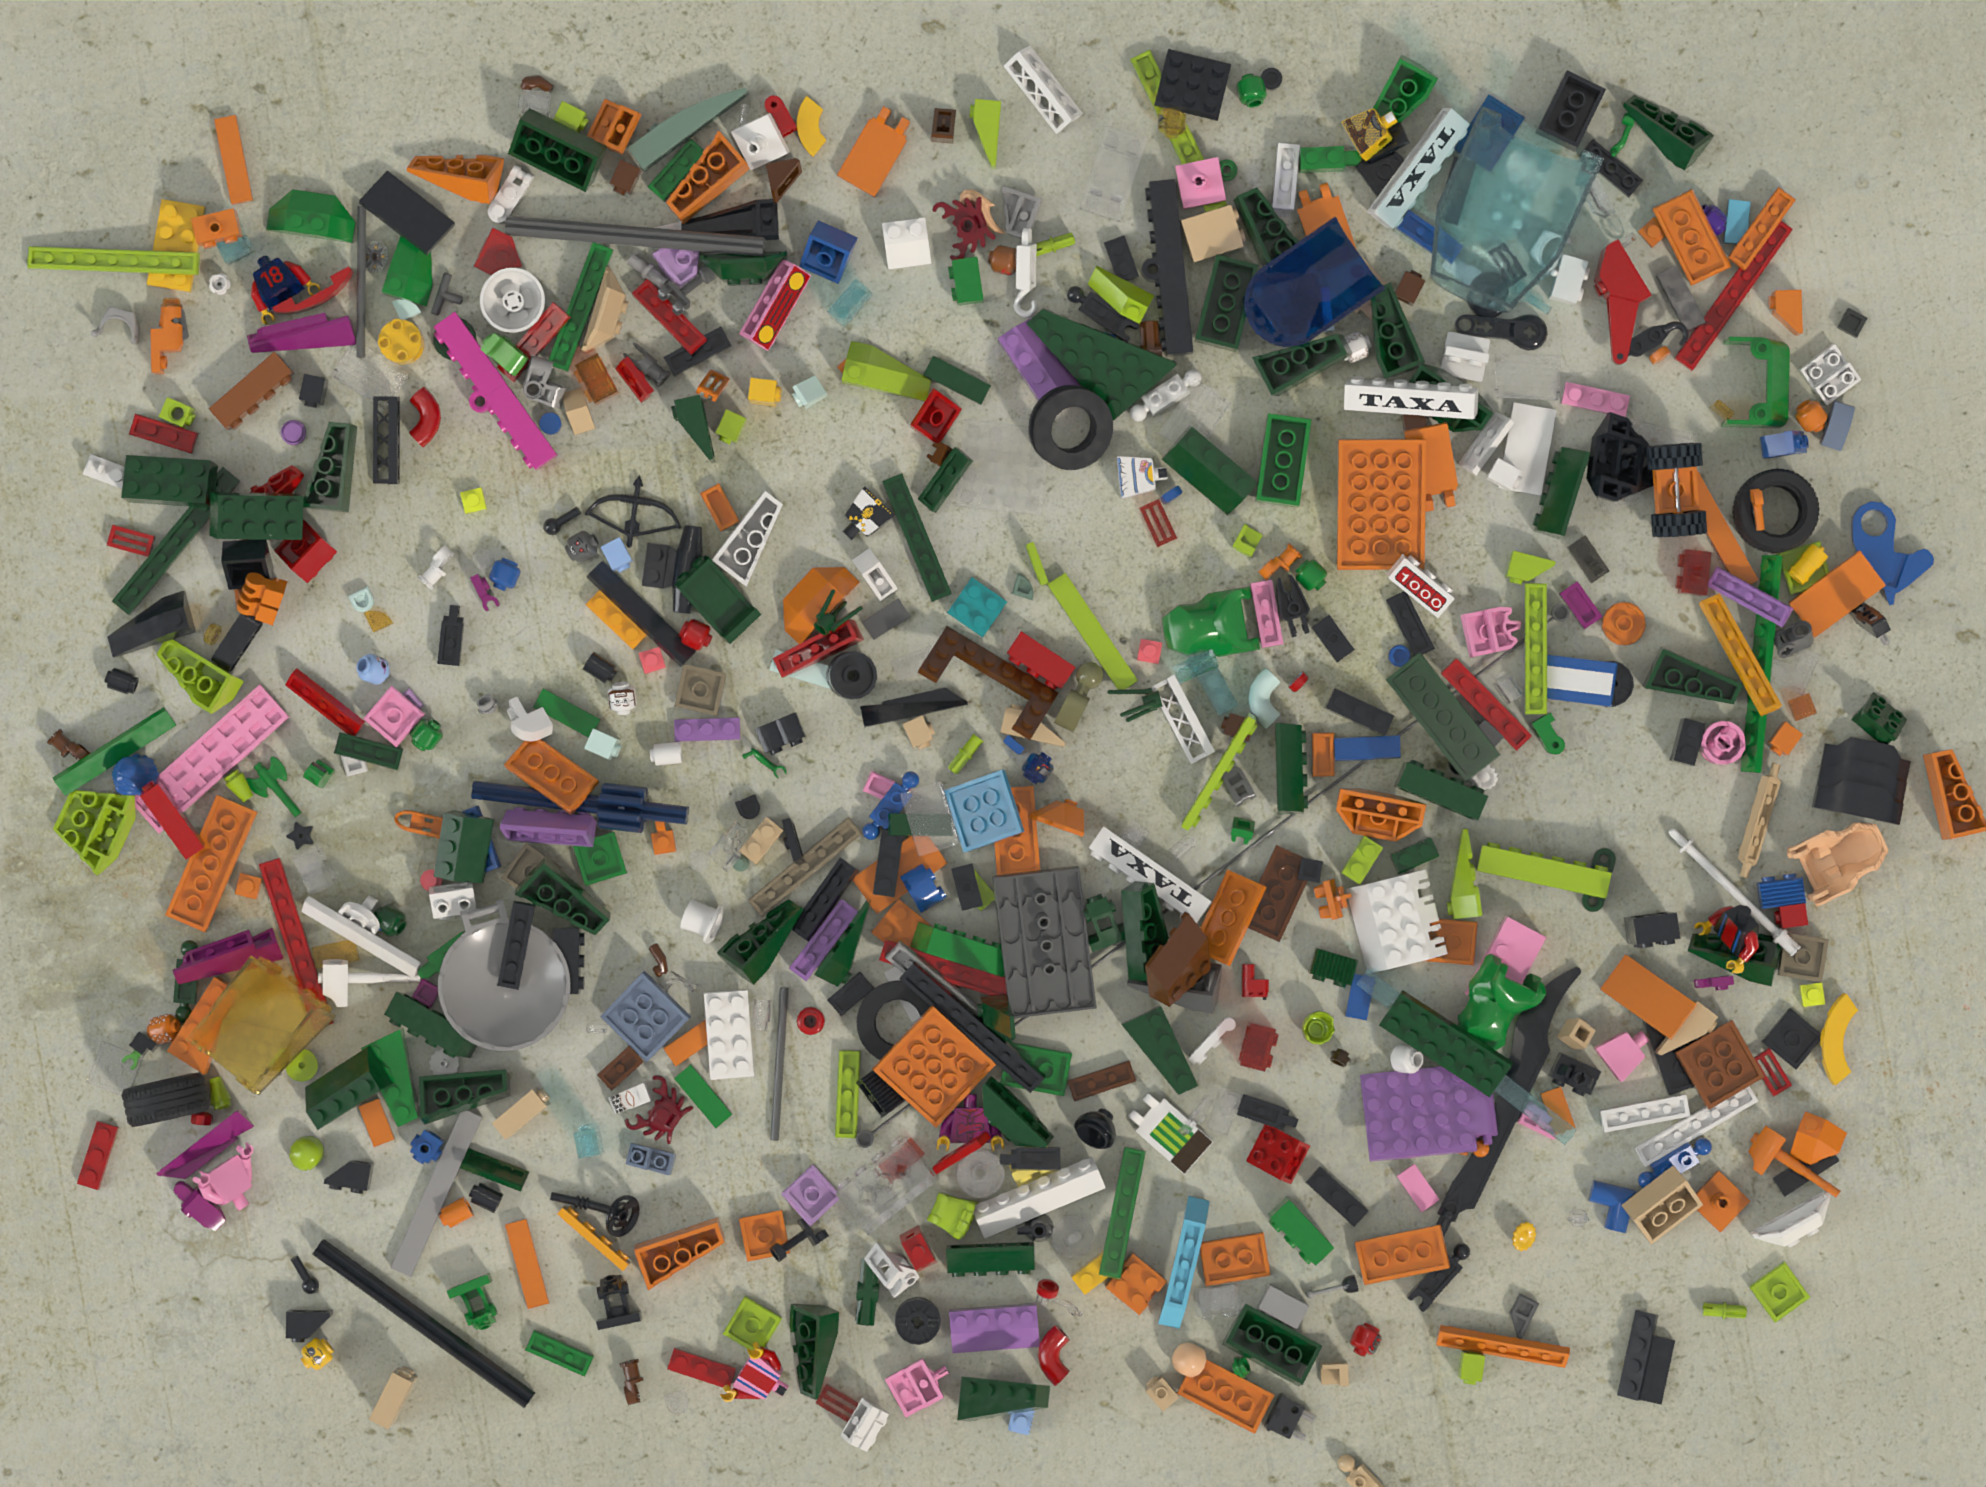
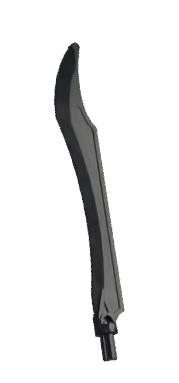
(1528, 1053)

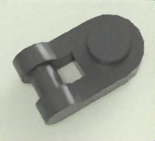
(1235, 779)

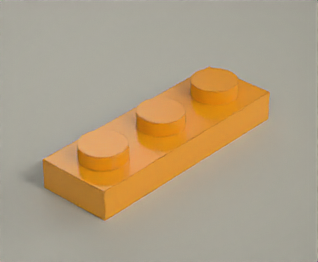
(616, 619)

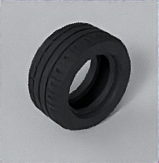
(1807, 511)
(165, 1099)

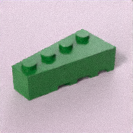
(958, 948)
(401, 1094)

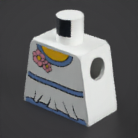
(1138, 475)

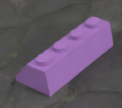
(1035, 360)
(549, 827)
(994, 1328)

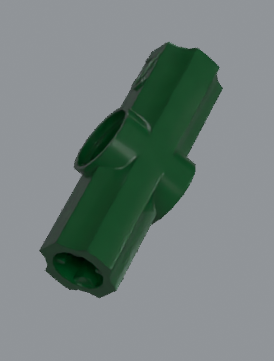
(866, 1295)

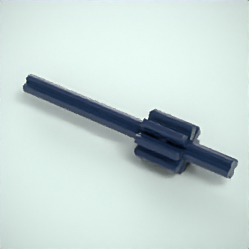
(616, 807)

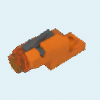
(169, 336)

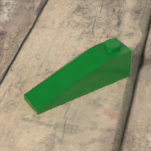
(1405, 89)
(409, 274)

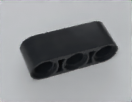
(236, 641)

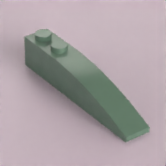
(680, 127)

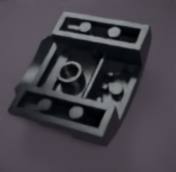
(1862, 780)

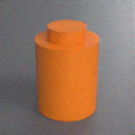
(456, 1212)

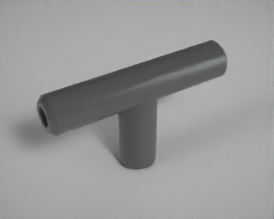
(442, 295)

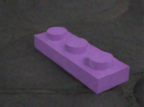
(707, 729)

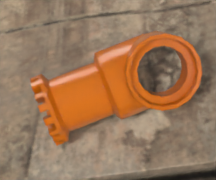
(1284, 561)

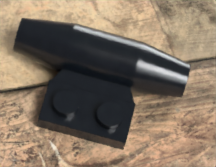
(665, 564)

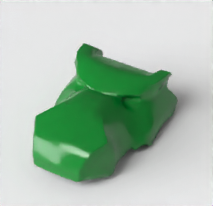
(1210, 624)
(1497, 1001)

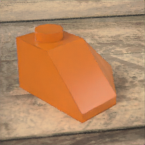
(1062, 816)
(1816, 1139)

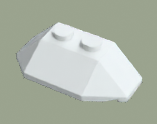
(1795, 1223)

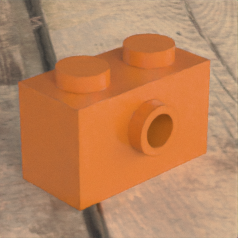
(217, 228)

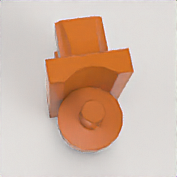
(1335, 899)

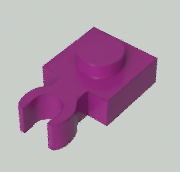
(1719, 982)

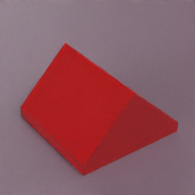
(935, 417)

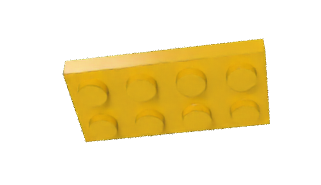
(175, 234)

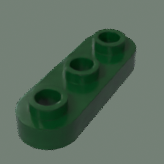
(1596, 861)

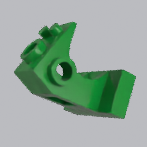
(481, 1318)

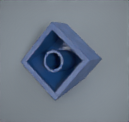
(828, 251)

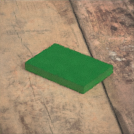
(1050, 1062)

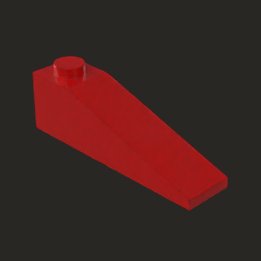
(818, 648)

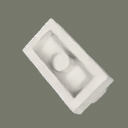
(104, 471)

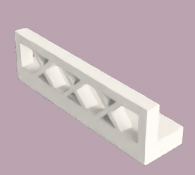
(1046, 86)
(1190, 716)

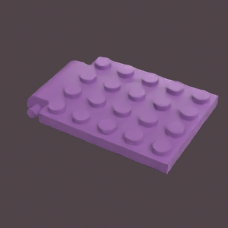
(1424, 1114)

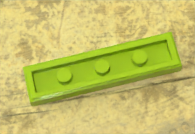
(847, 1094)

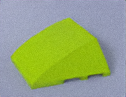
(96, 826)

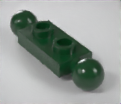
(186, 992)

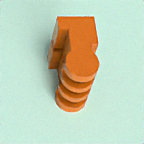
(261, 597)

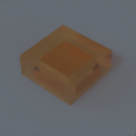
(1802, 707)

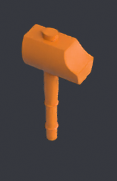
(1768, 1146)

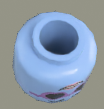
(373, 669)

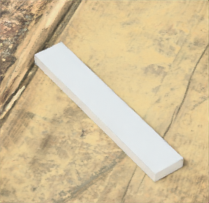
(360, 936)
(1693, 1126)

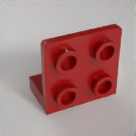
(1278, 1153)

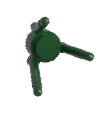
(827, 621)
(1150, 702)

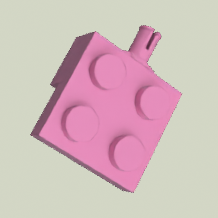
(916, 1386)

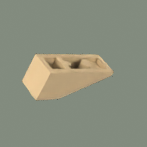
(1042, 733)
(1696, 1025)

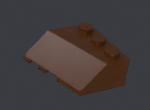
(1178, 963)

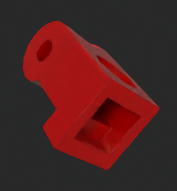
(781, 115)

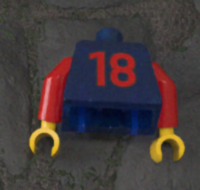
(277, 282)

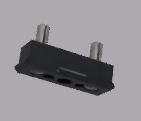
(1872, 622)

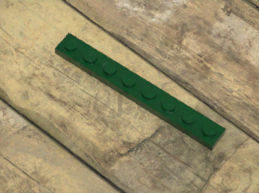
(169, 549)

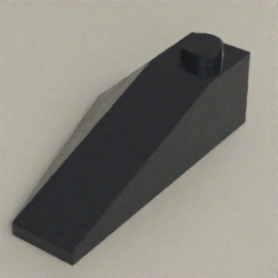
(159, 623)

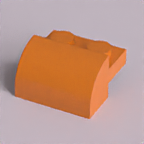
(614, 126)

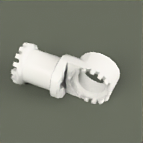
(435, 572)

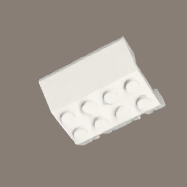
(1395, 922)

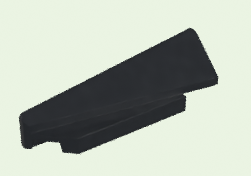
(910, 706)

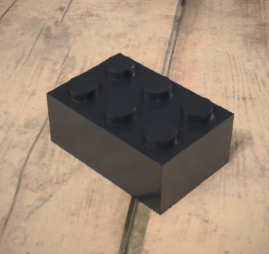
(1570, 111)
(1651, 928)

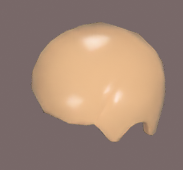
(1189, 1359)

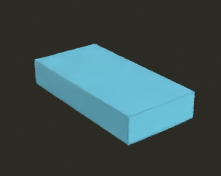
(1737, 220)

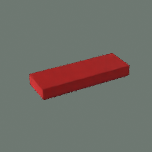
(163, 433)
(961, 1152)

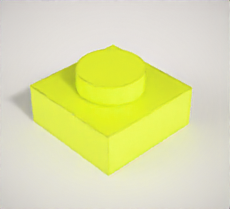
(473, 500)
(1812, 994)

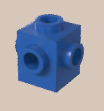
(434, 1144)

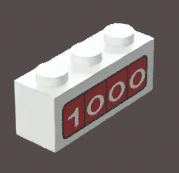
(1421, 585)

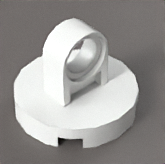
(362, 914)

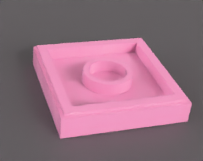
(394, 716)

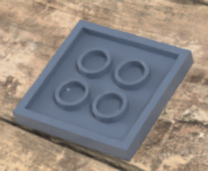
(645, 1016)

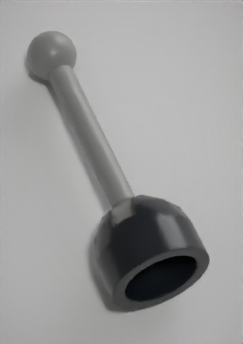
(1349, 1285)

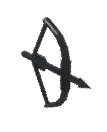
(632, 525)

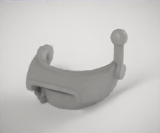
(129, 317)

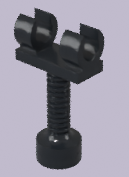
(779, 1251)

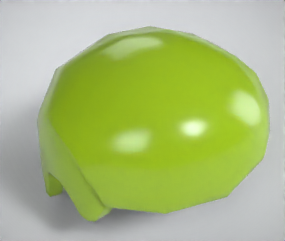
(1318, 1027)
(306, 1153)

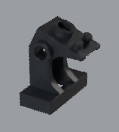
(616, 1315)

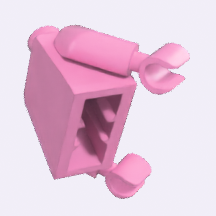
(228, 1180)

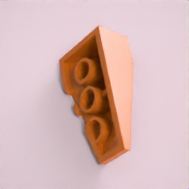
(469, 178)

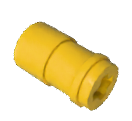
(1808, 563)

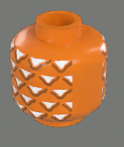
(163, 1028)

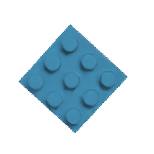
(984, 811)

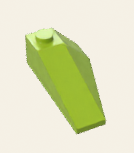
(878, 371)

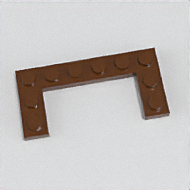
(1039, 695)

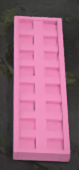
(218, 751)

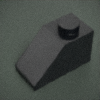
(304, 1323)

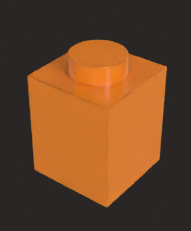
(1784, 739)

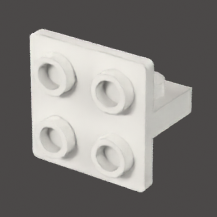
(1465, 356)

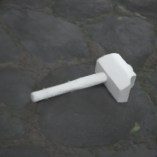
(336, 979)

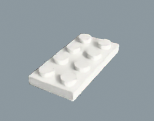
(728, 1034)

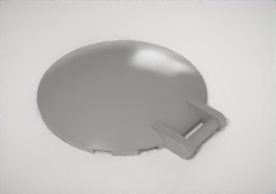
(494, 1014)

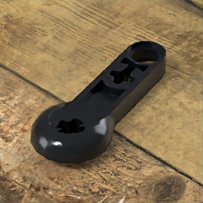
(1509, 329)

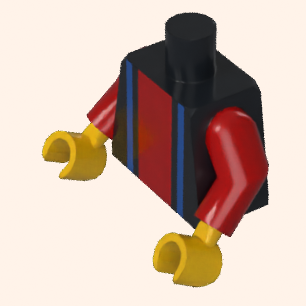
(1736, 930)

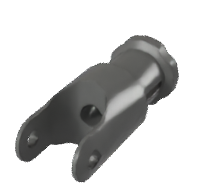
(650, 367)

